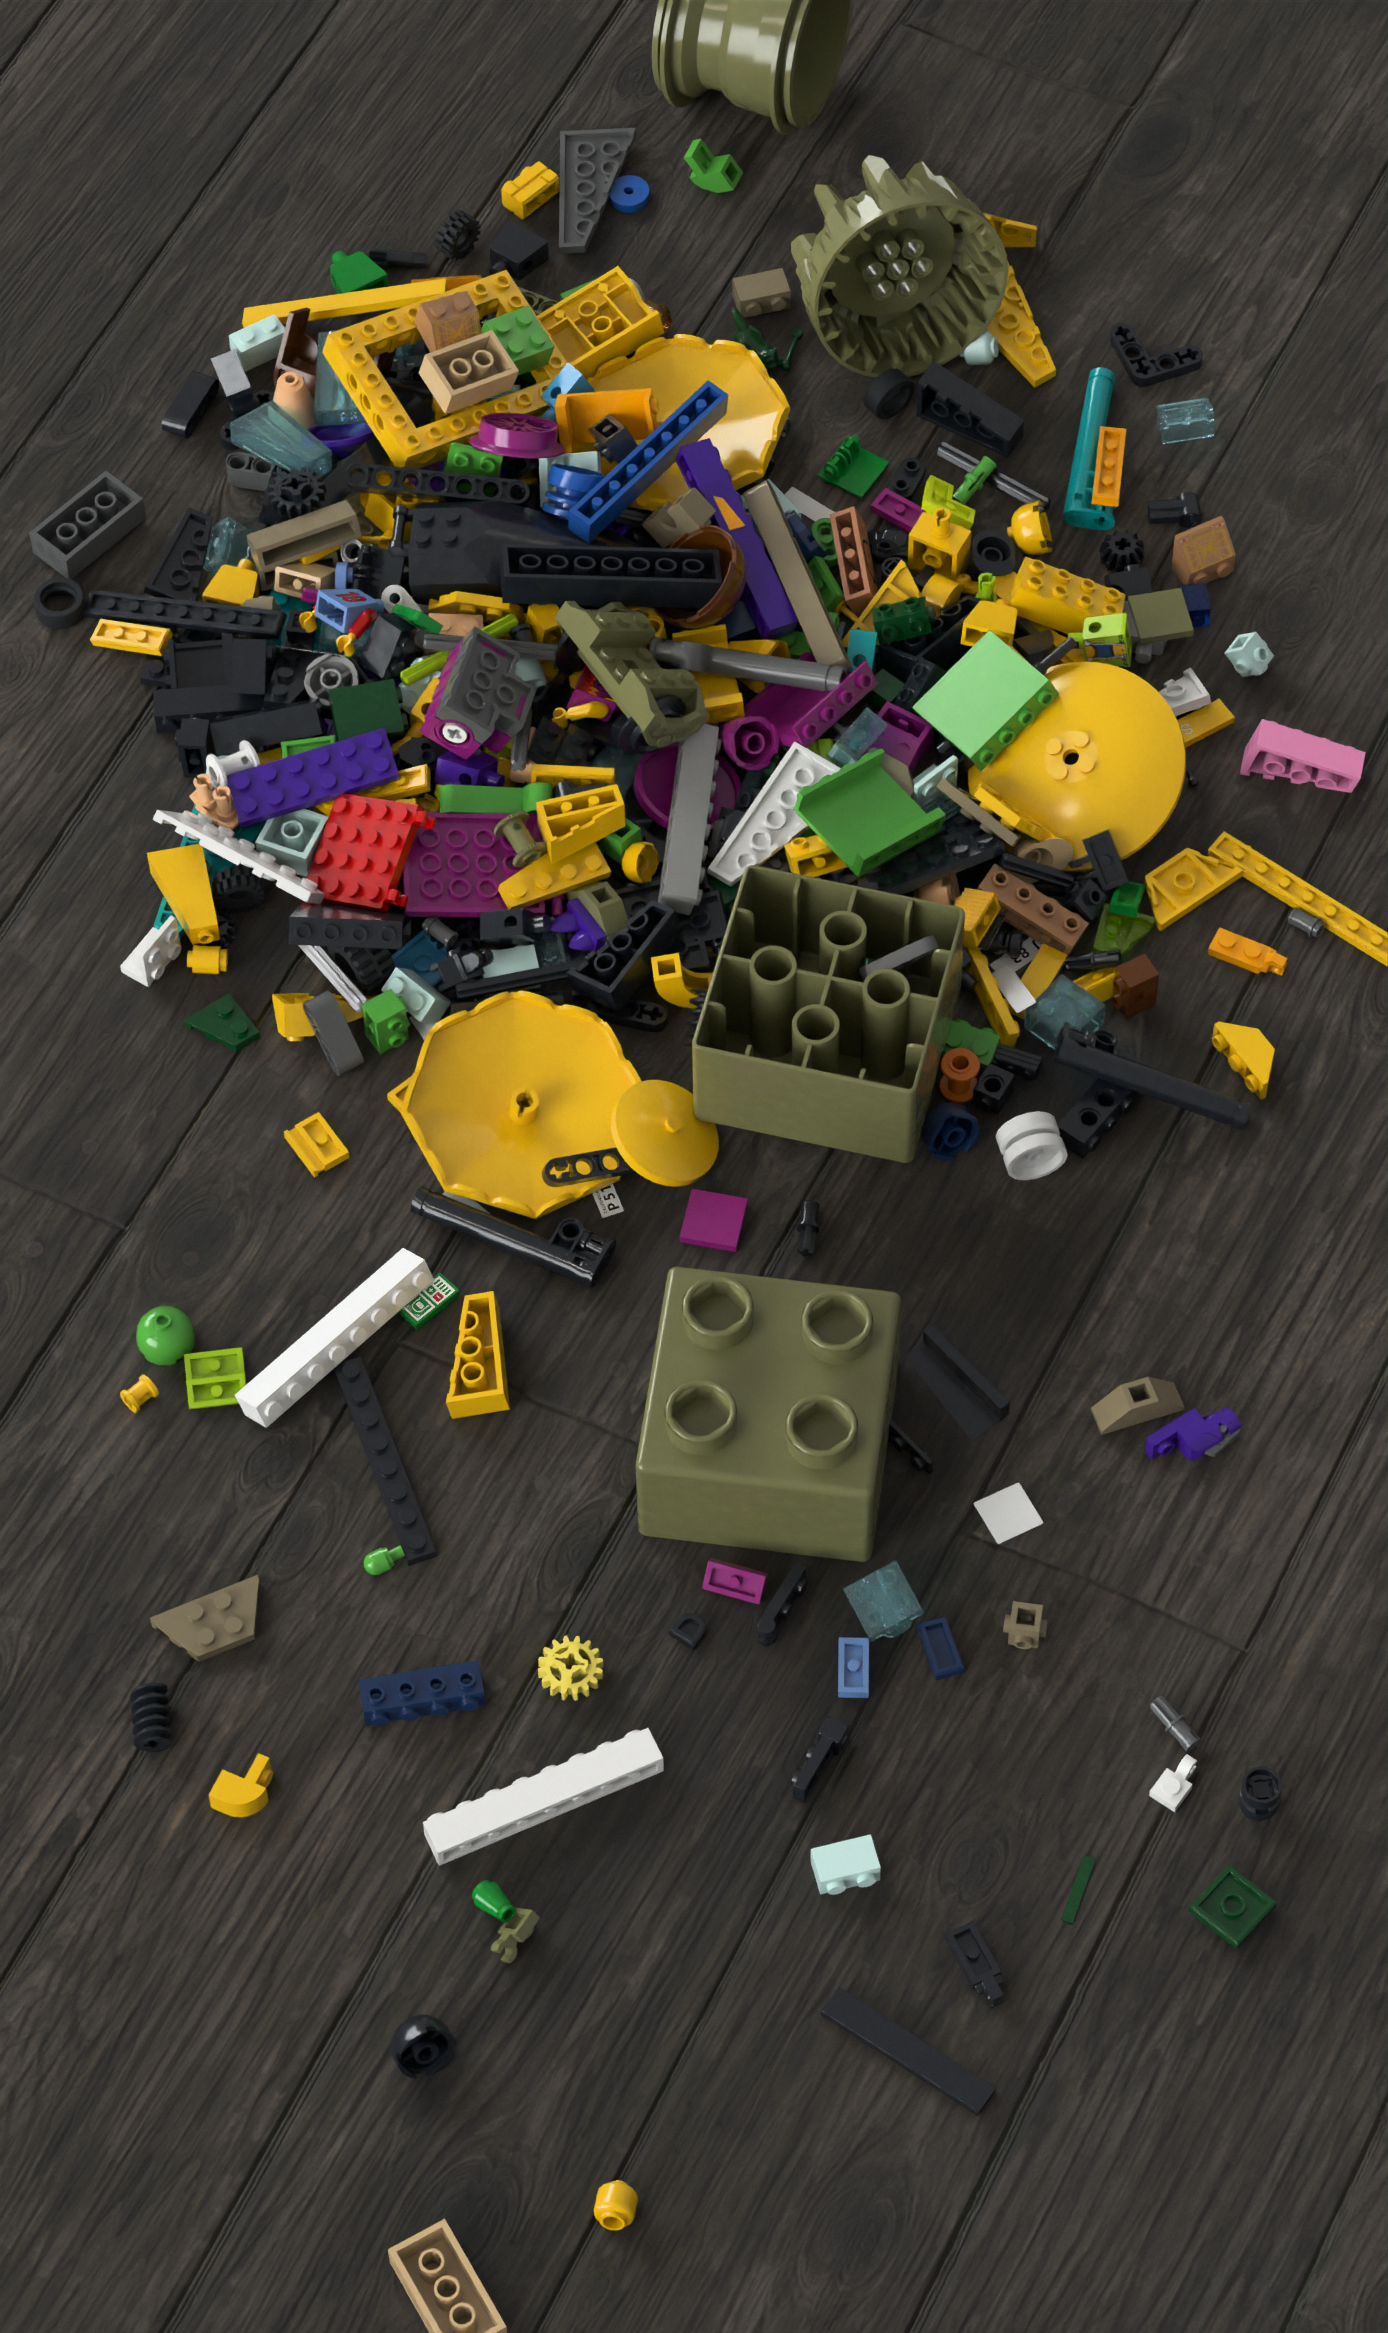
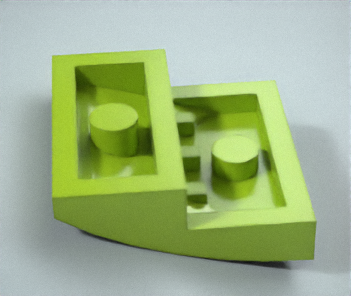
(214, 1377)

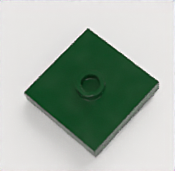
(1232, 1906)

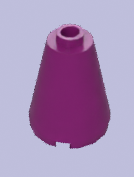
(749, 741)

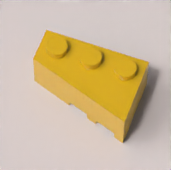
(579, 820)

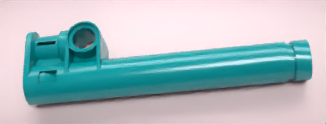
(1078, 503)

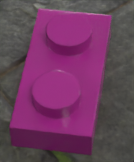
(896, 509)
(734, 1581)

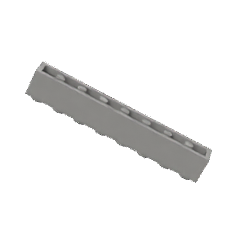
(688, 820)

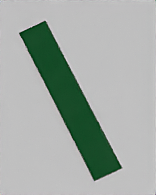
(1078, 1889)

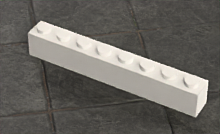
(334, 1337)
(543, 1795)

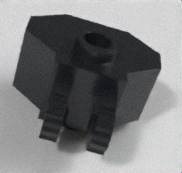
(412, 755)
(461, 967)

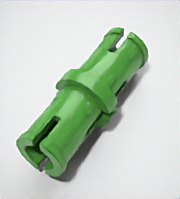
(974, 480)

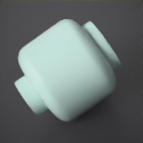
(982, 350)

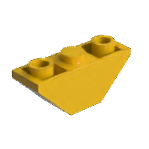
(1247, 1053)

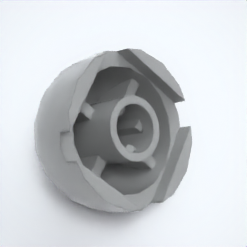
(329, 673)

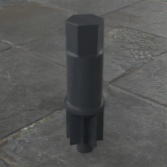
(390, 258)

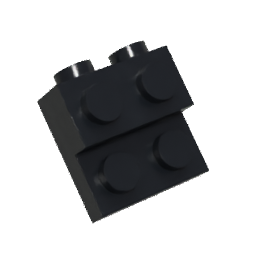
(559, 746)

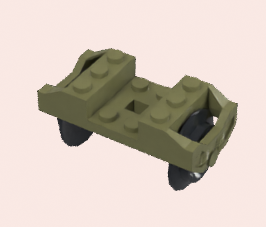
(658, 702)

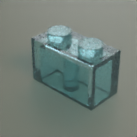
(857, 739)

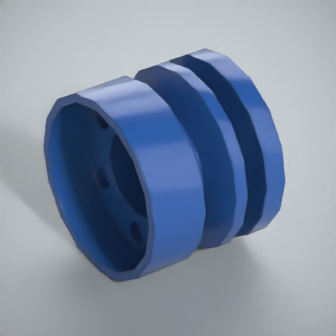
(573, 486)

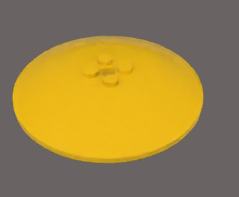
(1126, 765)

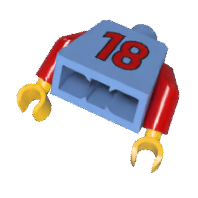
(346, 611)

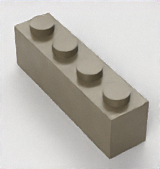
(304, 535)

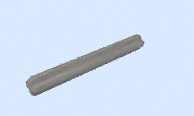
(335, 976)

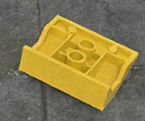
(601, 322)

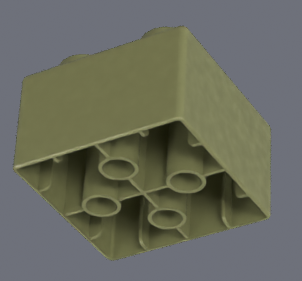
(796, 1034)
(768, 1414)

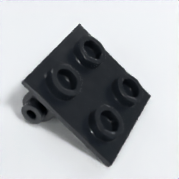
(377, 572)

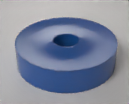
(629, 194)

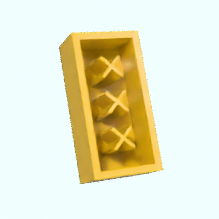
(1061, 598)

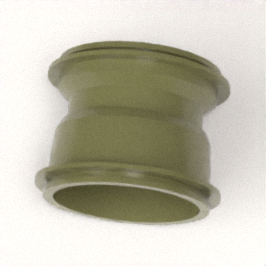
(758, 53)

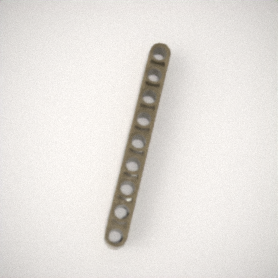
(796, 576)

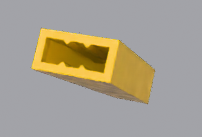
(186, 887)

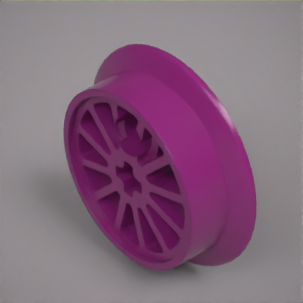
(518, 436)

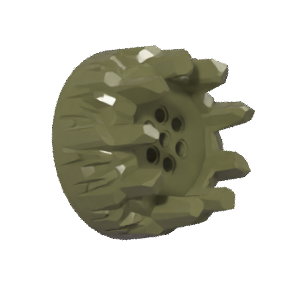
(900, 271)

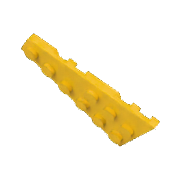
(1019, 336)

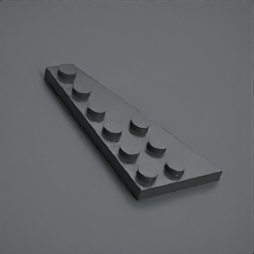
(587, 175)

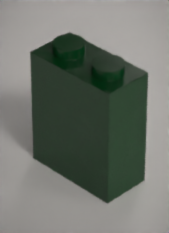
(366, 709)

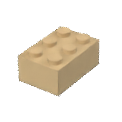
(468, 371)

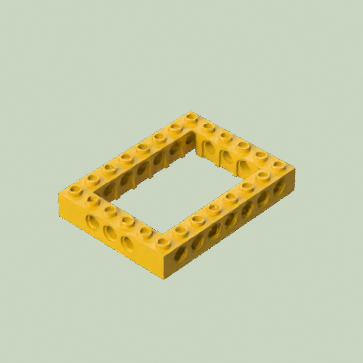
(351, 356)

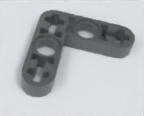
(902, 957)

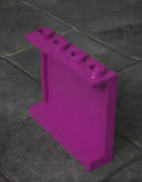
(807, 713)

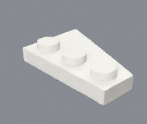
(1185, 693)

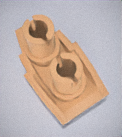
(214, 802)

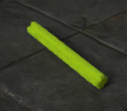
(438, 660)

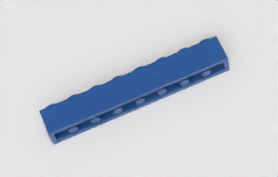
(647, 462)

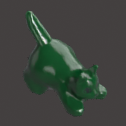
(754, 340)

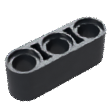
(190, 404)

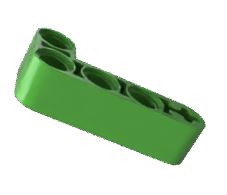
(492, 799)

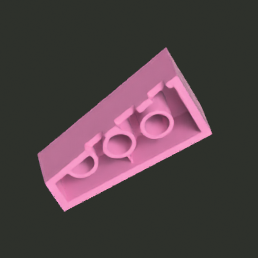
(1302, 758)

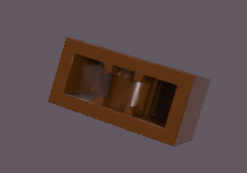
(1135, 986)

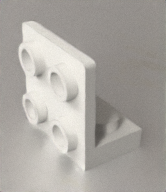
(153, 953)

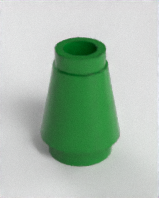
(492, 1900)

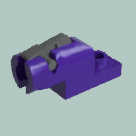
(1195, 1434)

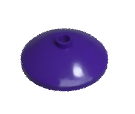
(342, 438)

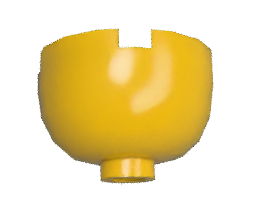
(1030, 529)

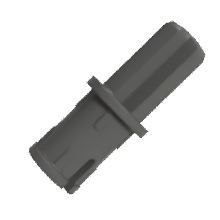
(1175, 1724)

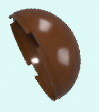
(733, 579)

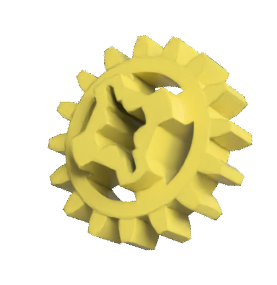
(573, 1680)

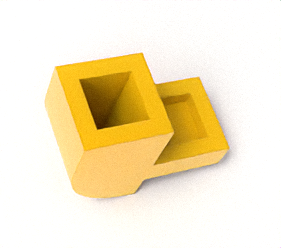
(941, 592)
(241, 1795)

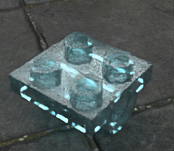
(884, 1602)

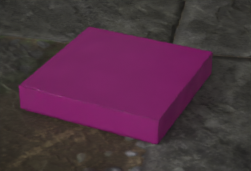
(713, 1220)

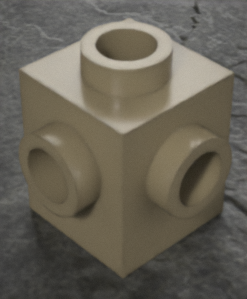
(1025, 1625)

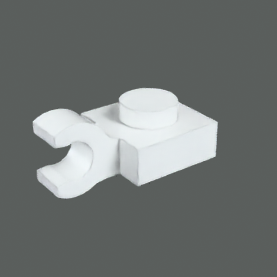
(1173, 1787)

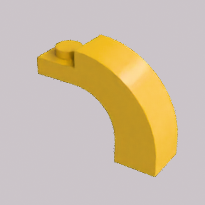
(675, 981)

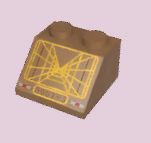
(447, 320)
(1203, 553)

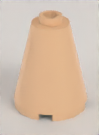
(295, 399)

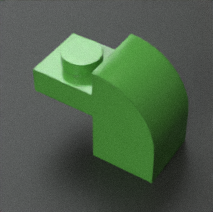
(710, 172)

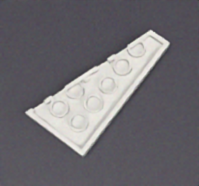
(771, 817)
(221, 841)

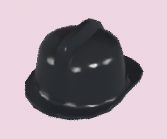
(994, 552)

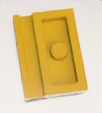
(316, 1144)

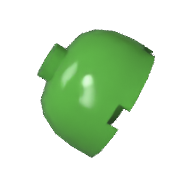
(165, 1335)

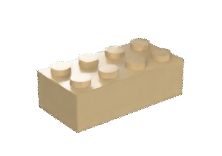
(444, 2283)

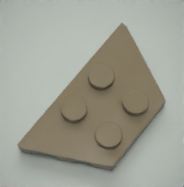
(971, 809)
(213, 1621)

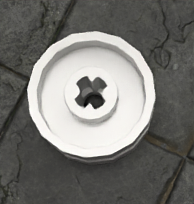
(1031, 1145)

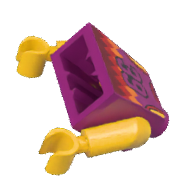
(586, 701)

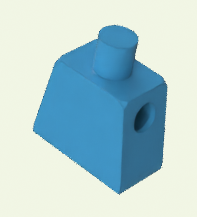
(566, 382)

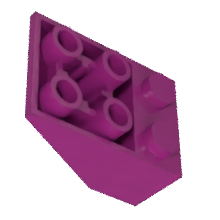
(905, 737)

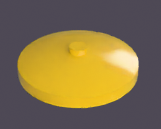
(661, 1135)

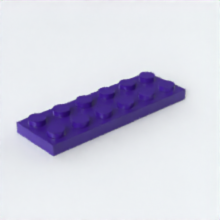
(312, 777)

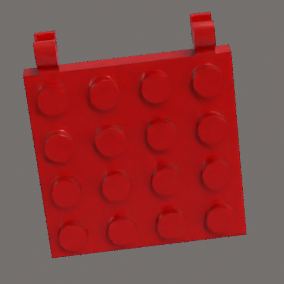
(366, 851)

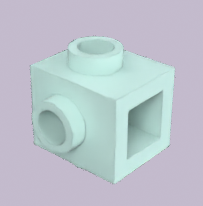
(1249, 654)

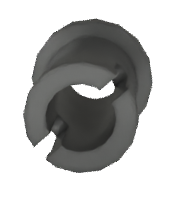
(1307, 923)
(434, 927)

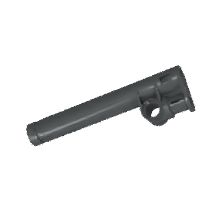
(747, 665)

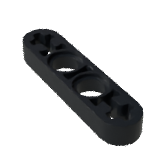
(595, 1162)

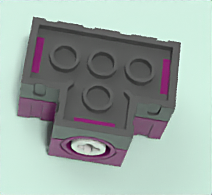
(478, 697)

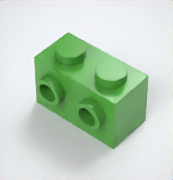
(386, 1021)

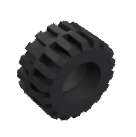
(364, 966)

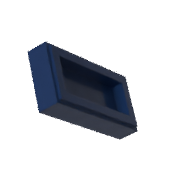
(940, 1648)

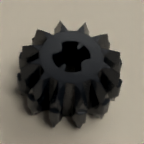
(1121, 551)

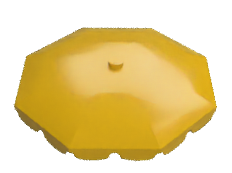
(675, 372)
(512, 1091)

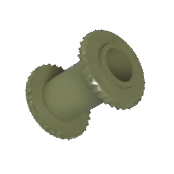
(520, 839)

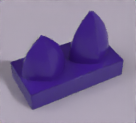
(577, 919)

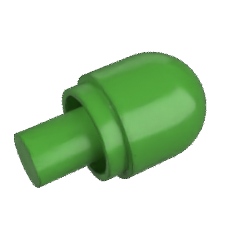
(382, 1560)

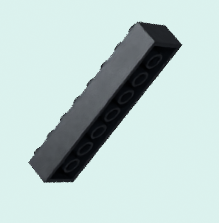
(609, 575)

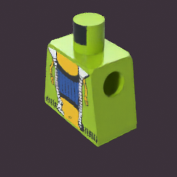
(1105, 639)

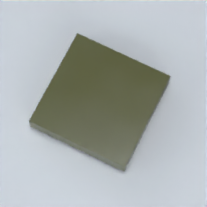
(1160, 616)

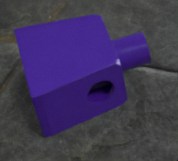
(477, 770)

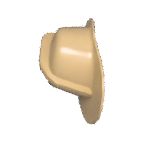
(1050, 852)

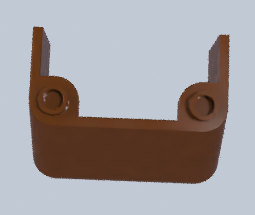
(300, 350)

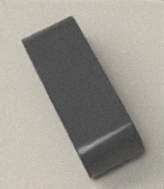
(250, 471)
(333, 1033)

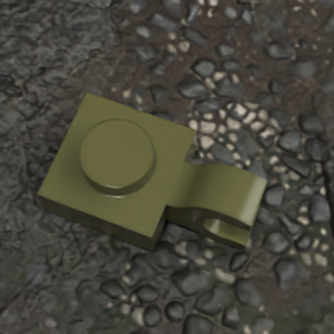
(515, 1931)

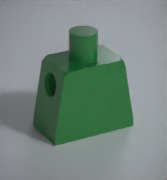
(355, 273)

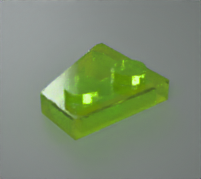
(1120, 931)

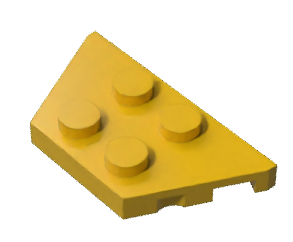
(895, 589)
(476, 604)
(1010, 814)
(1185, 884)

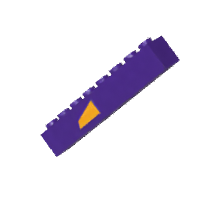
(762, 592)

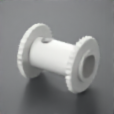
(232, 763)

